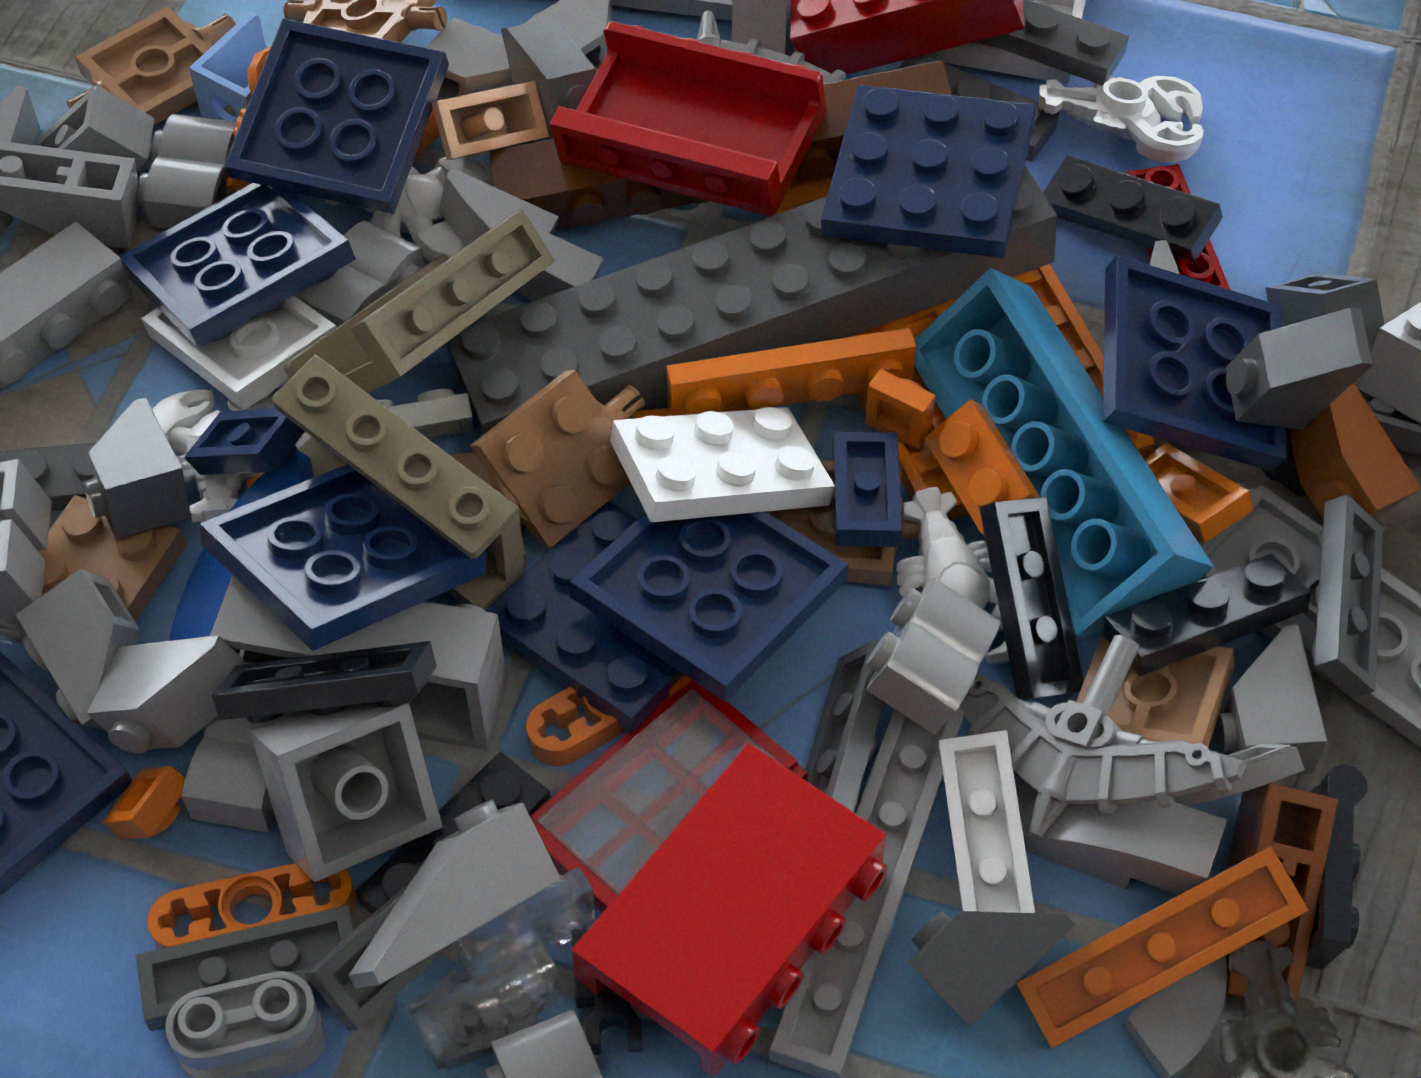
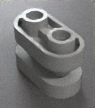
(247, 1028)

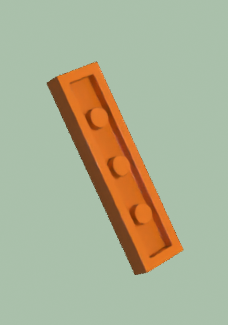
(789, 373)
(1161, 946)

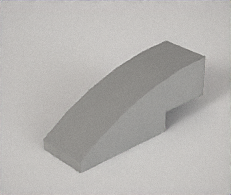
(477, 207)
(1136, 841)

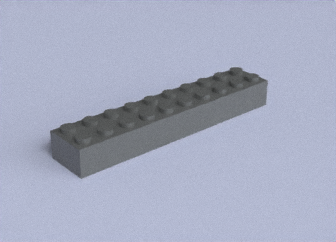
(722, 298)

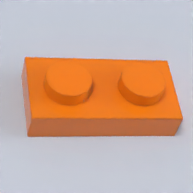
(978, 460)
(1199, 493)

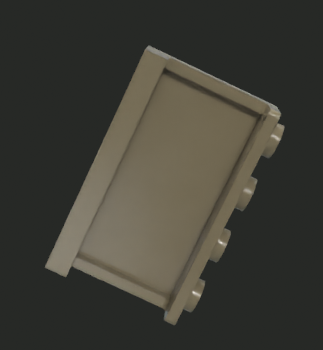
(431, 306)
(408, 467)

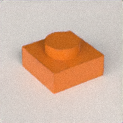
(899, 407)
(147, 804)

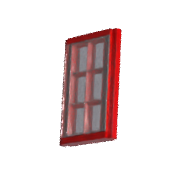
(644, 787)

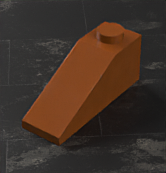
(1350, 455)
(1300, 832)

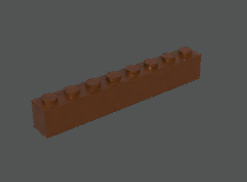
(590, 196)

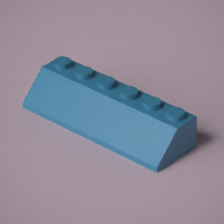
(1106, 508)

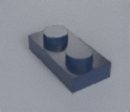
(245, 443)
(866, 489)

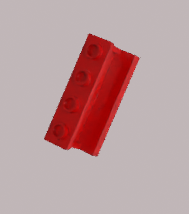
(693, 119)
(733, 907)

